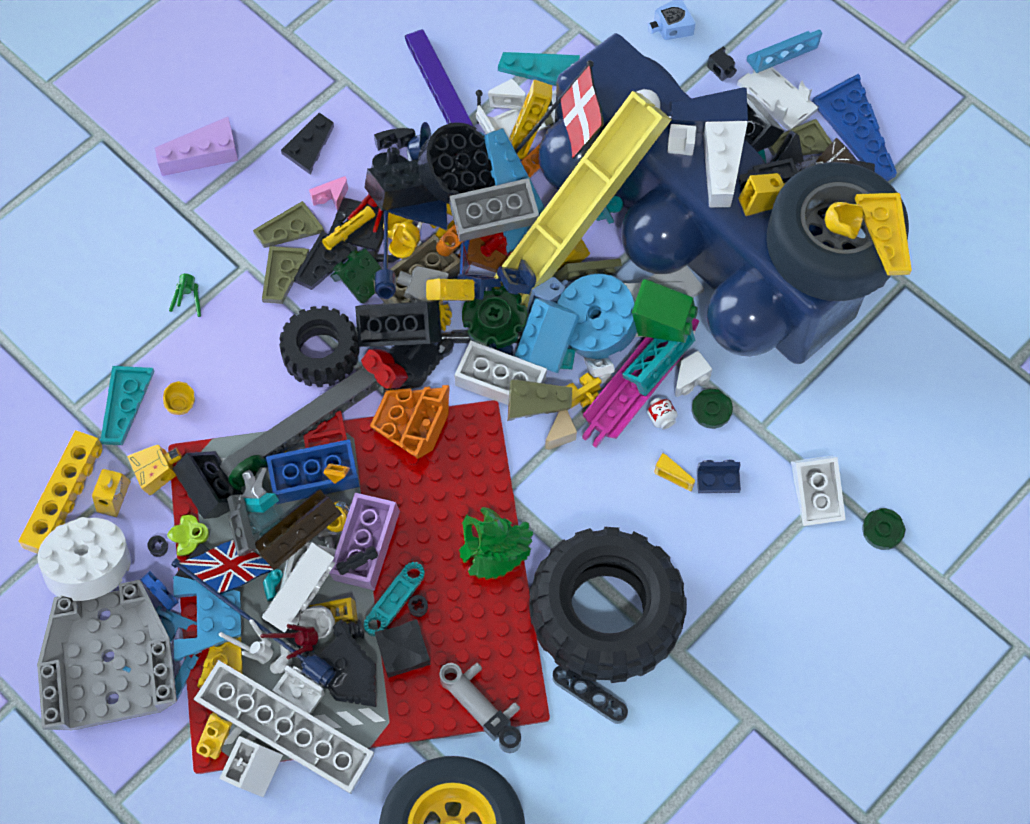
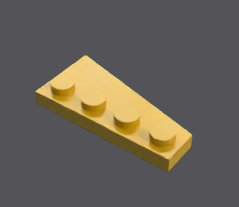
(887, 229)

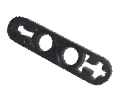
(587, 697)

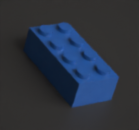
(301, 472)

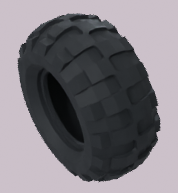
(596, 653)

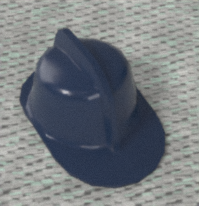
(416, 143)

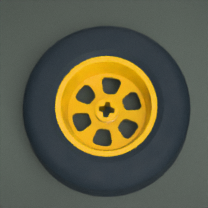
(450, 780)

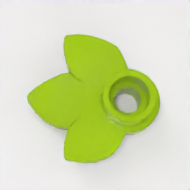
(185, 534)

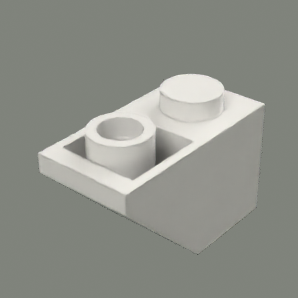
(692, 372)

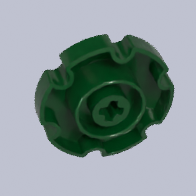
(486, 328)

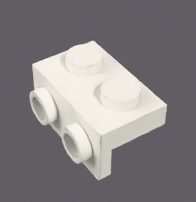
(299, 690)

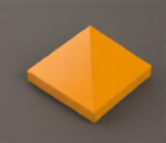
(336, 472)

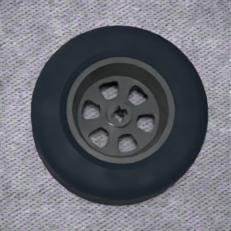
(801, 257)

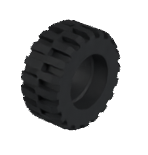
(310, 324)

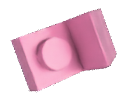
(332, 190)

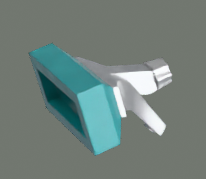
(255, 496)

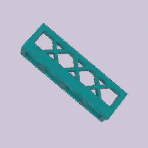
(654, 370)

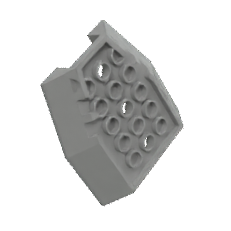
(73, 669)

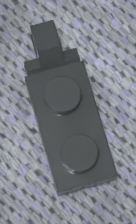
(240, 525)

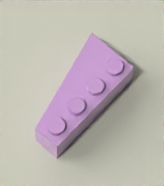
(198, 149)

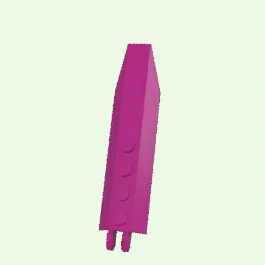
(620, 399)

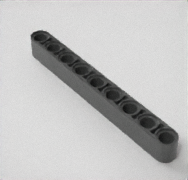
(294, 427)

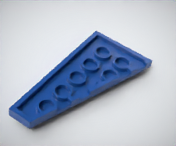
(855, 122)

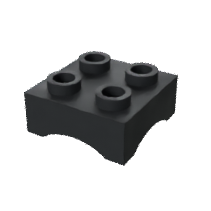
(402, 648)

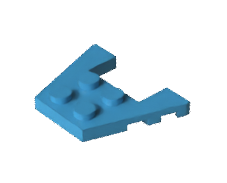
(212, 618)

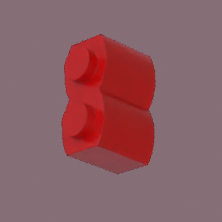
(384, 368)

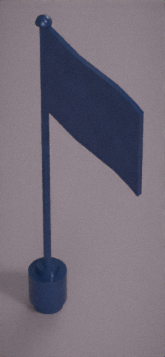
(429, 213)

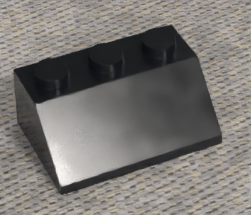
(761, 128)
(205, 483)

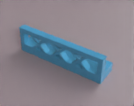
(784, 50)

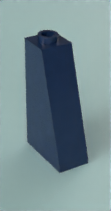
(715, 107)

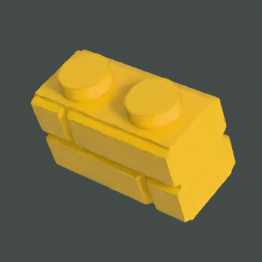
(450, 289)

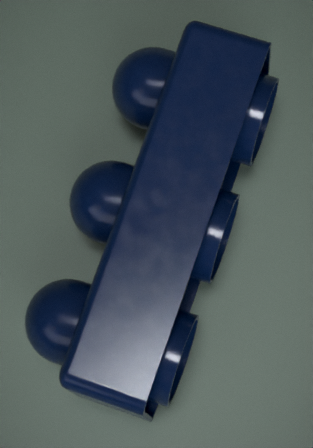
(675, 227)

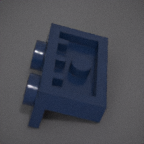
(481, 283)
(718, 477)

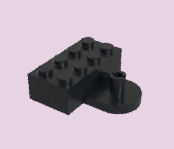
(395, 181)

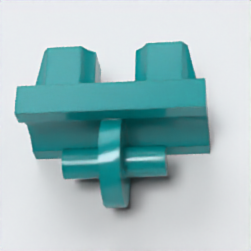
(613, 206)

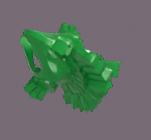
(498, 545)

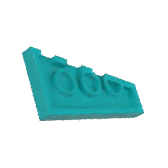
(536, 65)
(123, 400)

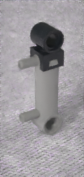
(493, 721)

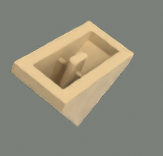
(561, 432)

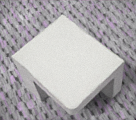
(681, 139)

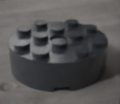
(455, 161)

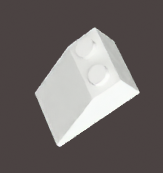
(818, 490)

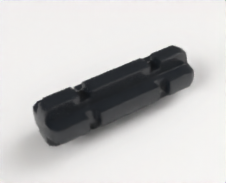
(357, 560)

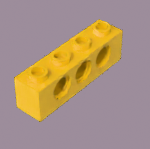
(530, 114)

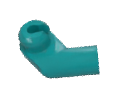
(271, 582)

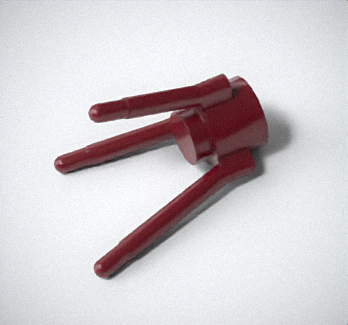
(305, 637)

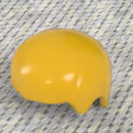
(178, 398)

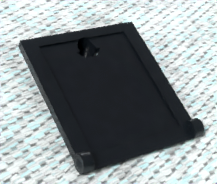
(364, 235)

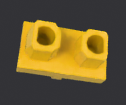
(587, 393)
(213, 736)

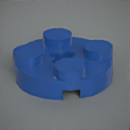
(158, 589)

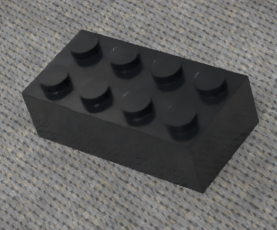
(398, 323)

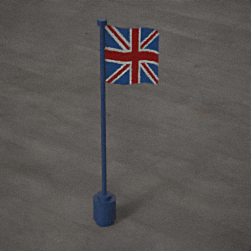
(224, 571)

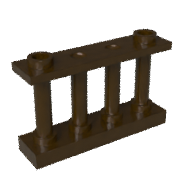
(297, 529)

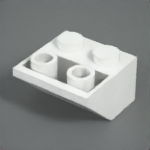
(251, 766)

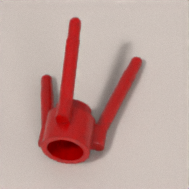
(368, 199)

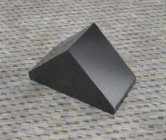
(790, 149)

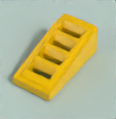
(673, 472)
(341, 604)

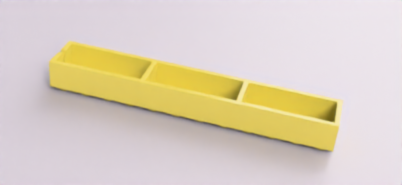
(589, 188)

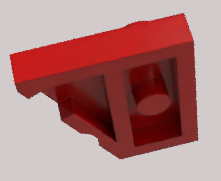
(326, 432)

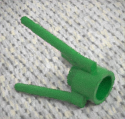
(185, 286)

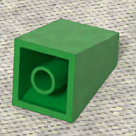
(663, 312)

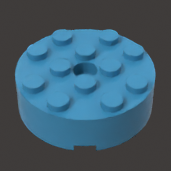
(604, 297)

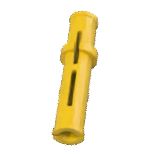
(342, 233)

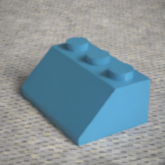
(547, 335)

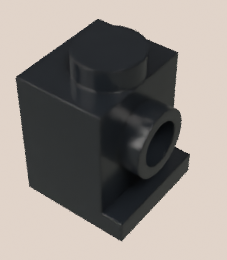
(722, 64)

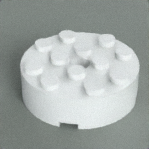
(84, 558)

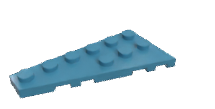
(507, 169)

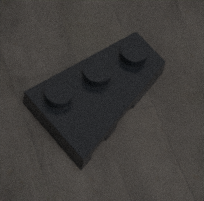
(308, 142)
(321, 261)

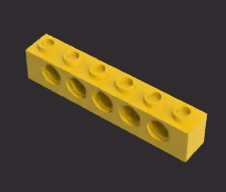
(69, 463)

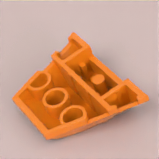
(413, 417)

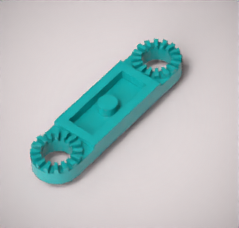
(394, 598)

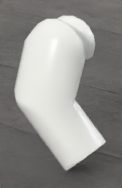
(279, 665)

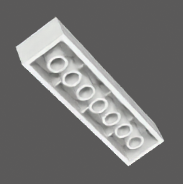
(284, 727)

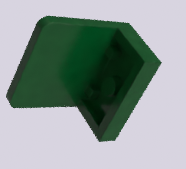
(358, 274)

